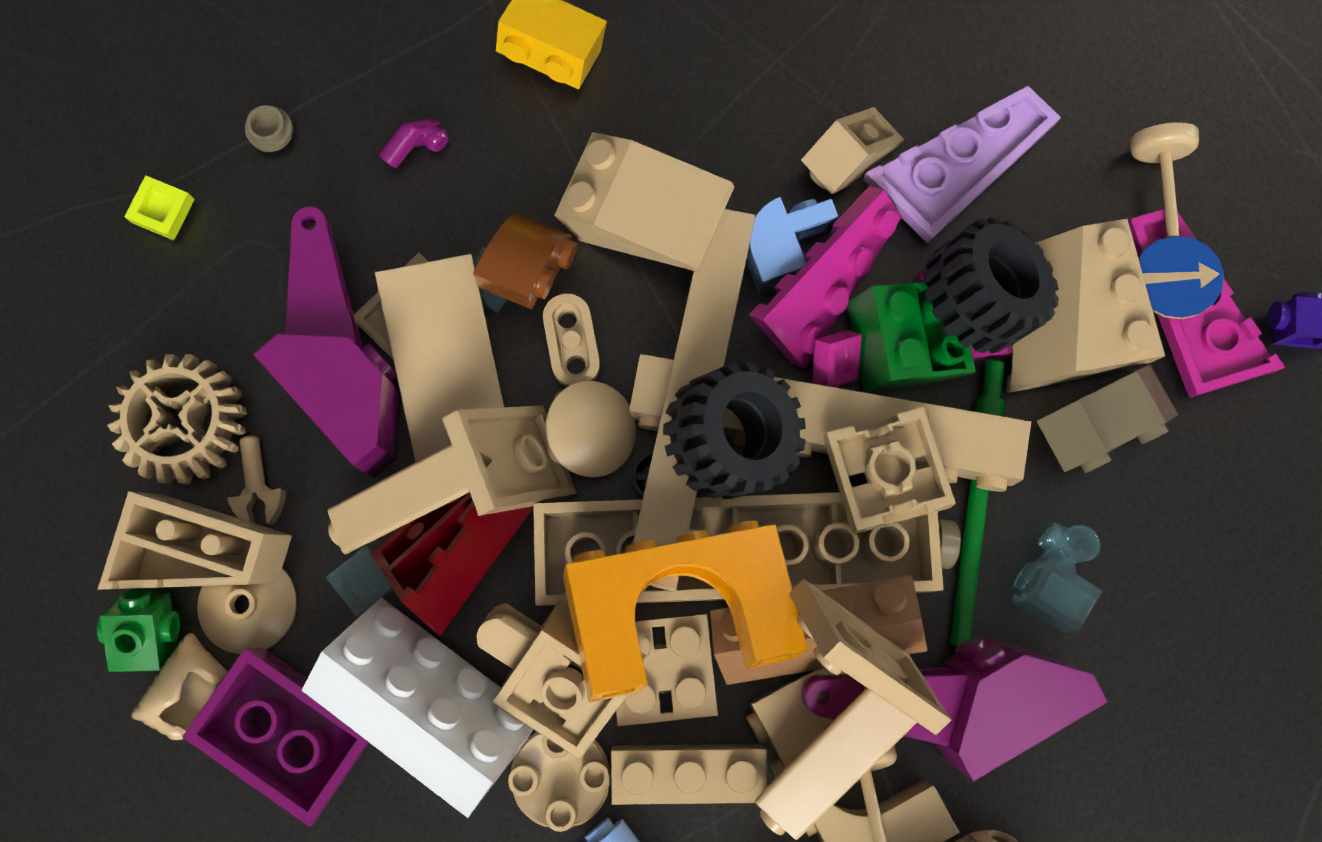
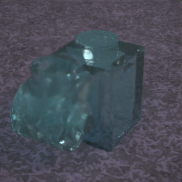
(1051, 585)

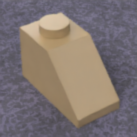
(850, 149)

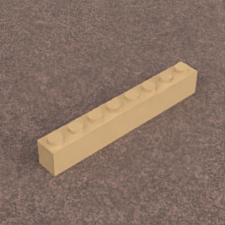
(968, 441)

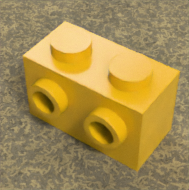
(551, 38)

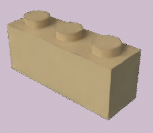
(688, 773)

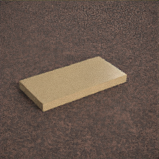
(438, 346)

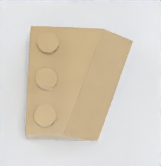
(1101, 313)

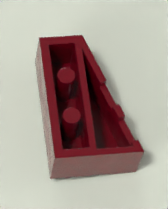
(444, 557)

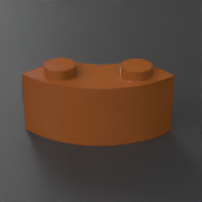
(524, 260)

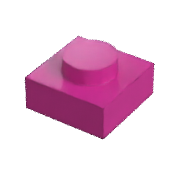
(837, 359)

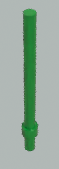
(988, 403)

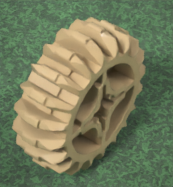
(145, 442)

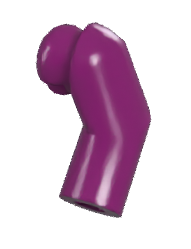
(411, 135)

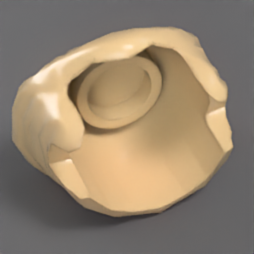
(180, 689)

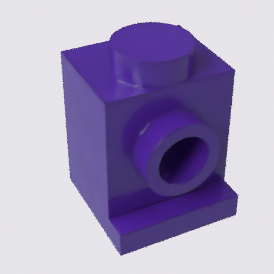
(1297, 321)

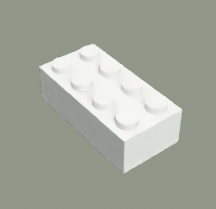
(418, 705)

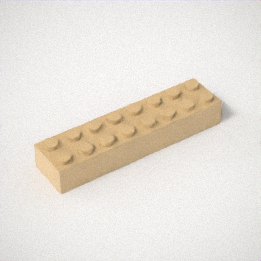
(809, 527)

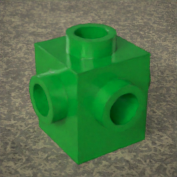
(138, 631)

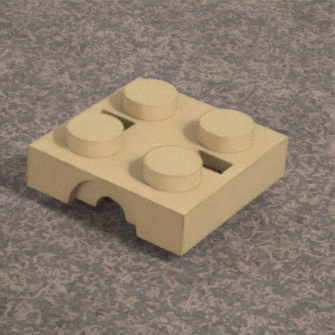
(887, 457)
(678, 668)

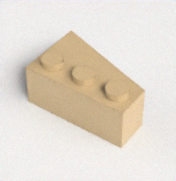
(187, 545)

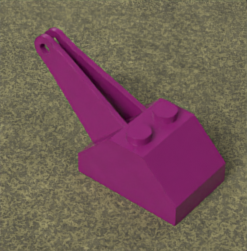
(322, 354)
(995, 695)

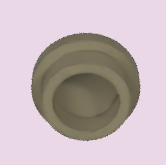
(268, 128)

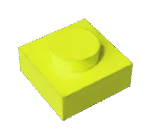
(159, 207)

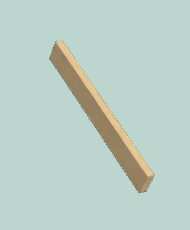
(700, 349)

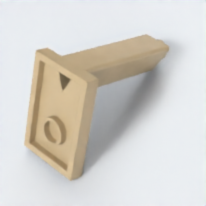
(492, 455)
(865, 730)

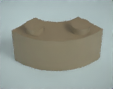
(1108, 418)

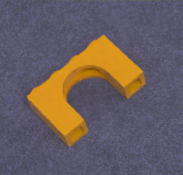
(740, 565)

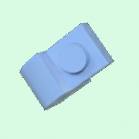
(776, 236)

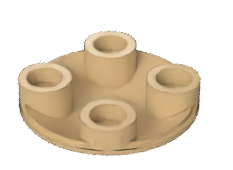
(590, 429)
(556, 785)

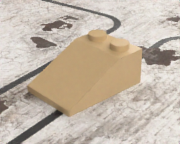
(643, 202)

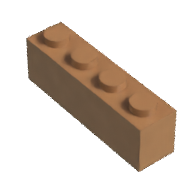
(884, 605)

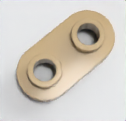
(572, 342)

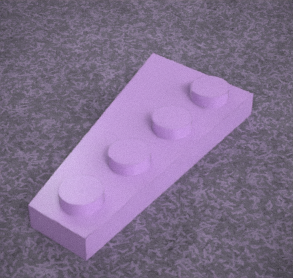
(950, 171)

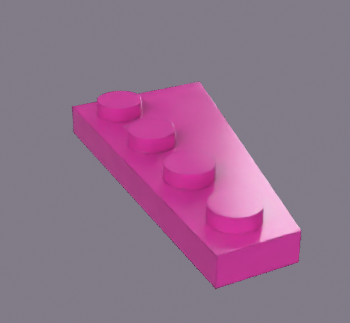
(822, 288)
(1219, 343)

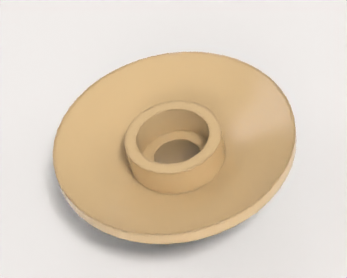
(261, 626)

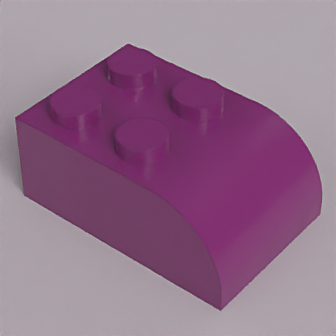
(276, 735)

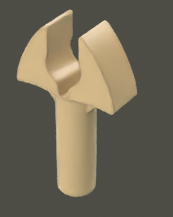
(255, 485)

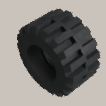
(990, 285)
(768, 423)

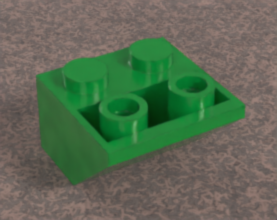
(903, 340)

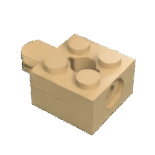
(541, 685)

